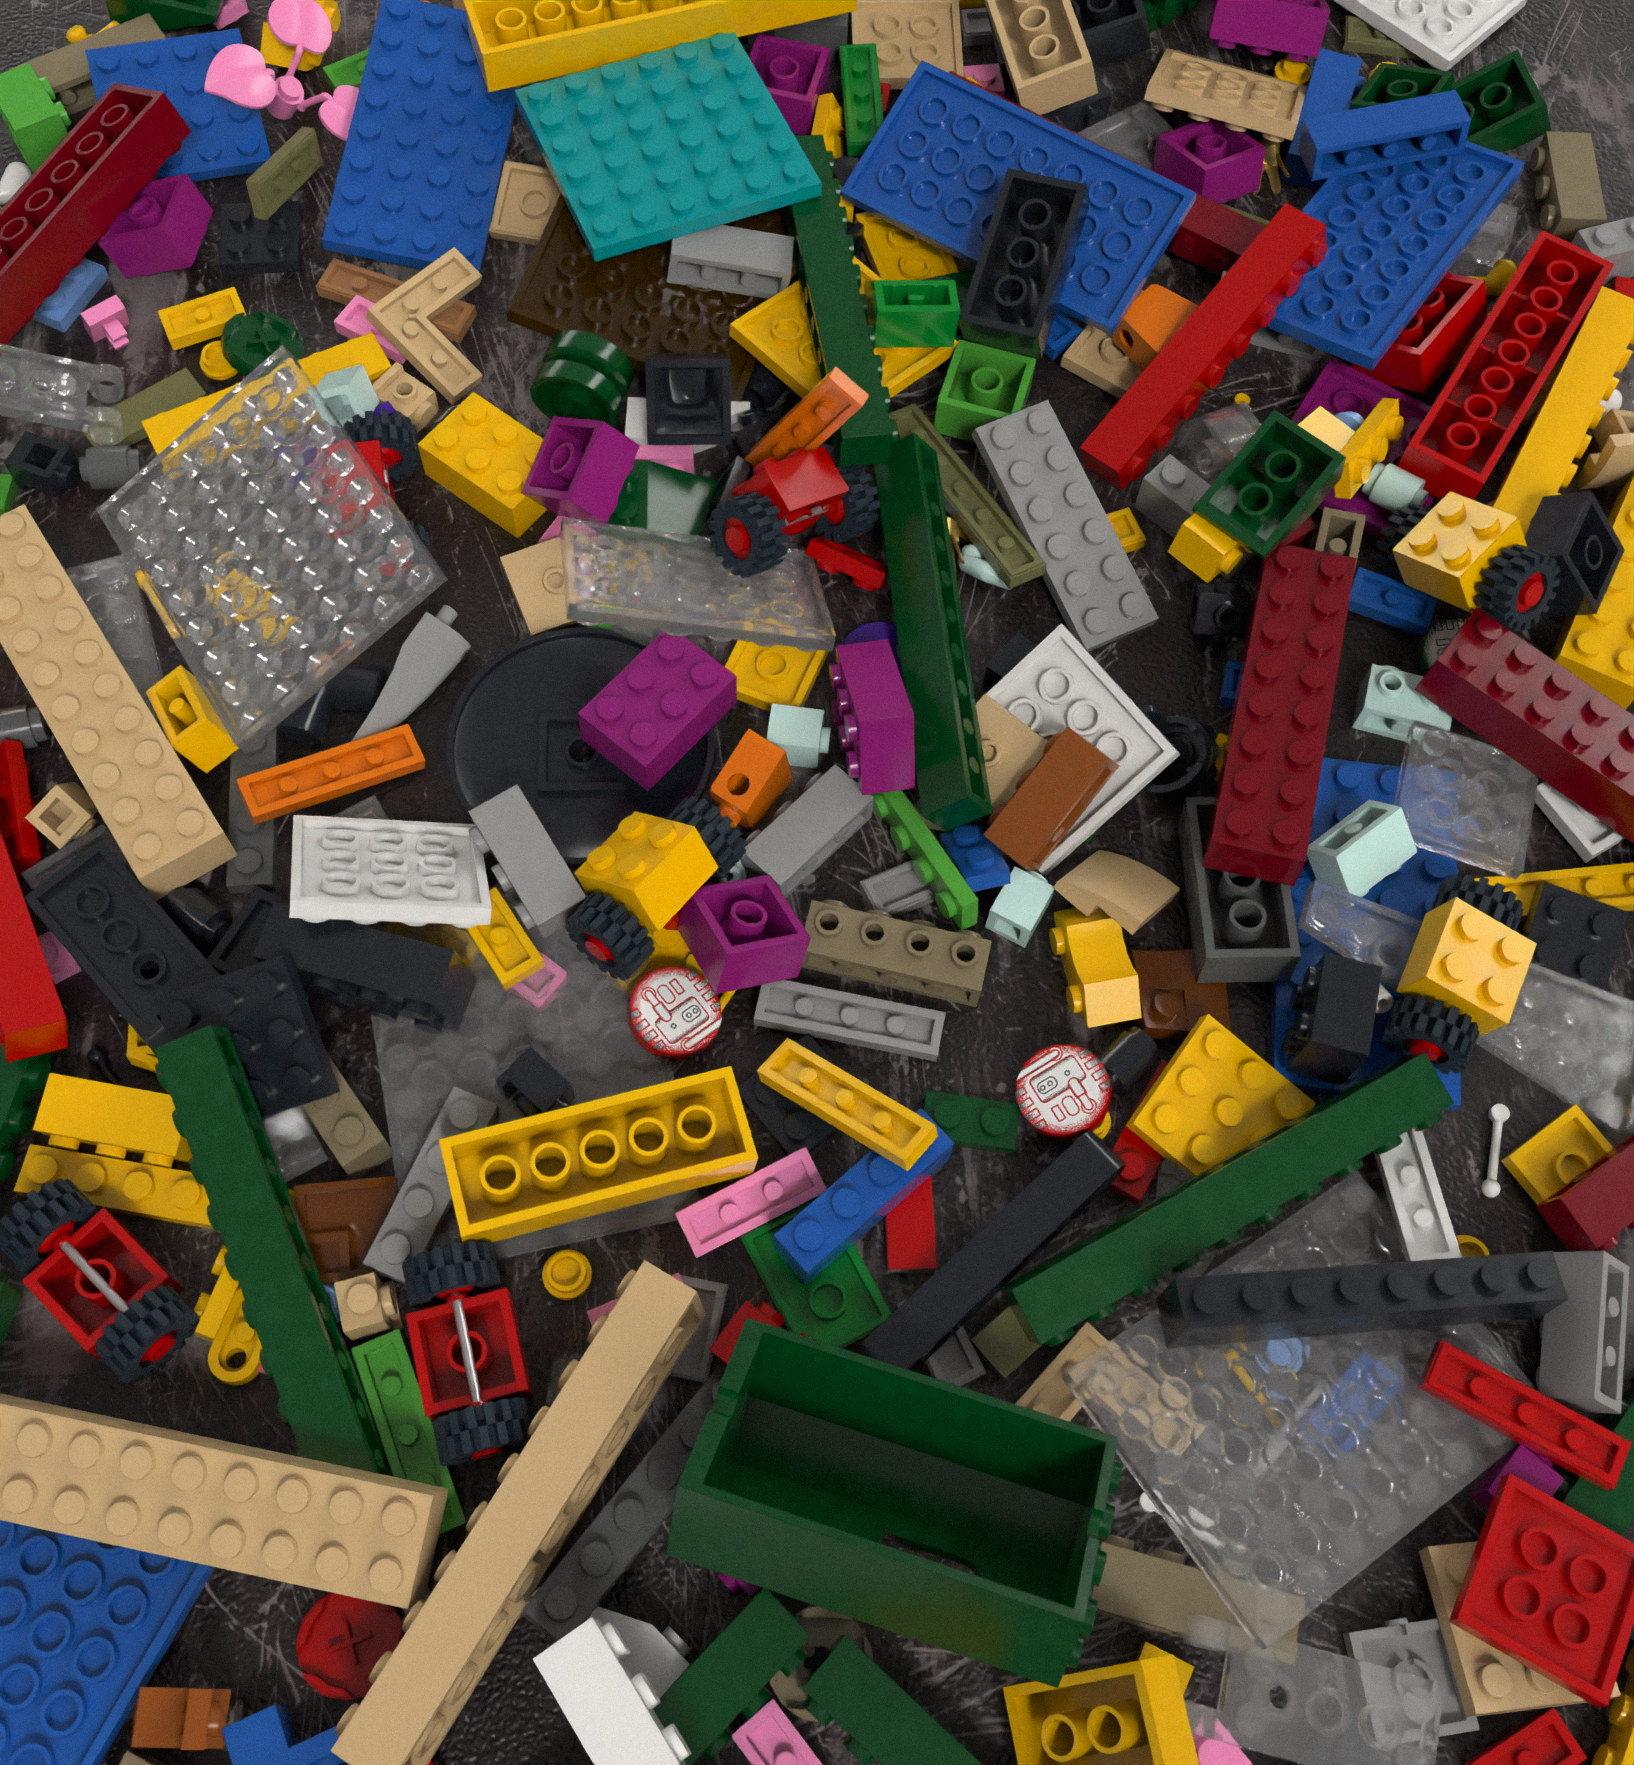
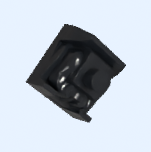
(688, 399)

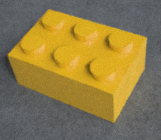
(485, 462)
(1104, 1717)

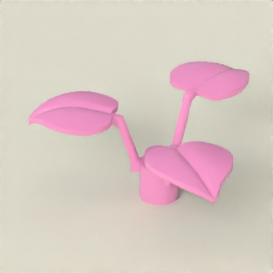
(242, 76)

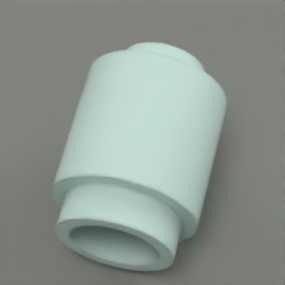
(1394, 487)

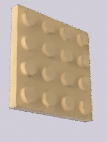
(1226, 94)

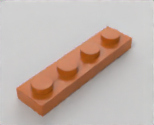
(811, 419)
(330, 774)

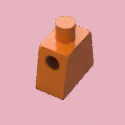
(1151, 324)
(751, 781)

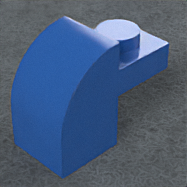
(272, 1740)

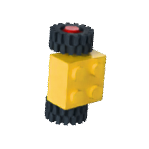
(1469, 559)
(645, 879)
(1460, 973)

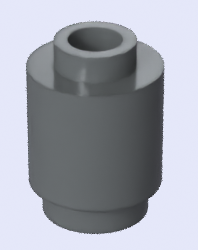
(110, 466)
(24, 725)

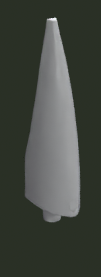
(421, 667)

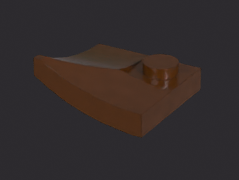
(1171, 995)
(343, 1222)

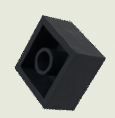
(1585, 548)
(1332, 1018)

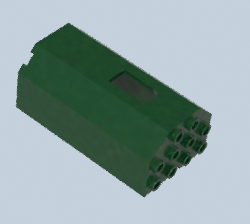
(835, 1451)

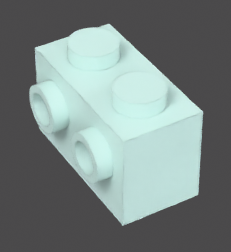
(1391, 705)
(1362, 848)

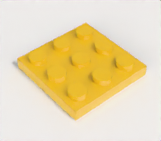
(1214, 1100)

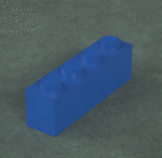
(1328, 91)
(1384, 135)
(853, 1207)

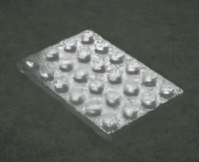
(681, 588)

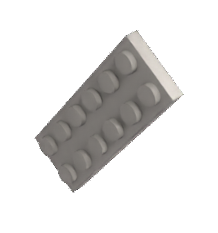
(1065, 526)

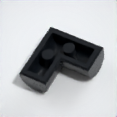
(351, 689)

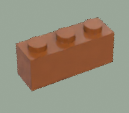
(1050, 799)

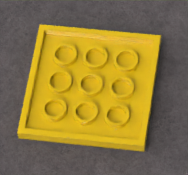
(781, 341)

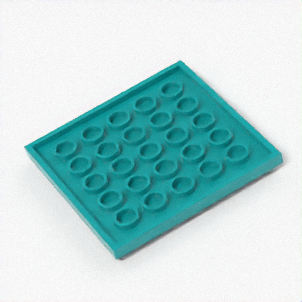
(666, 145)

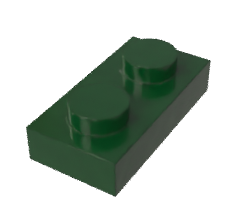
(975, 1121)

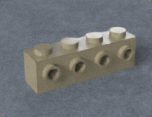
(896, 952)

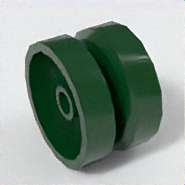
(582, 378)

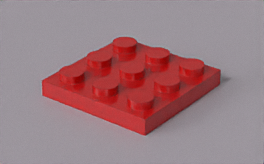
(1550, 1590)

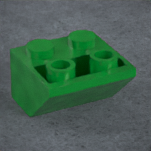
(913, 312)

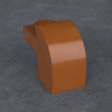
(180, 1718)

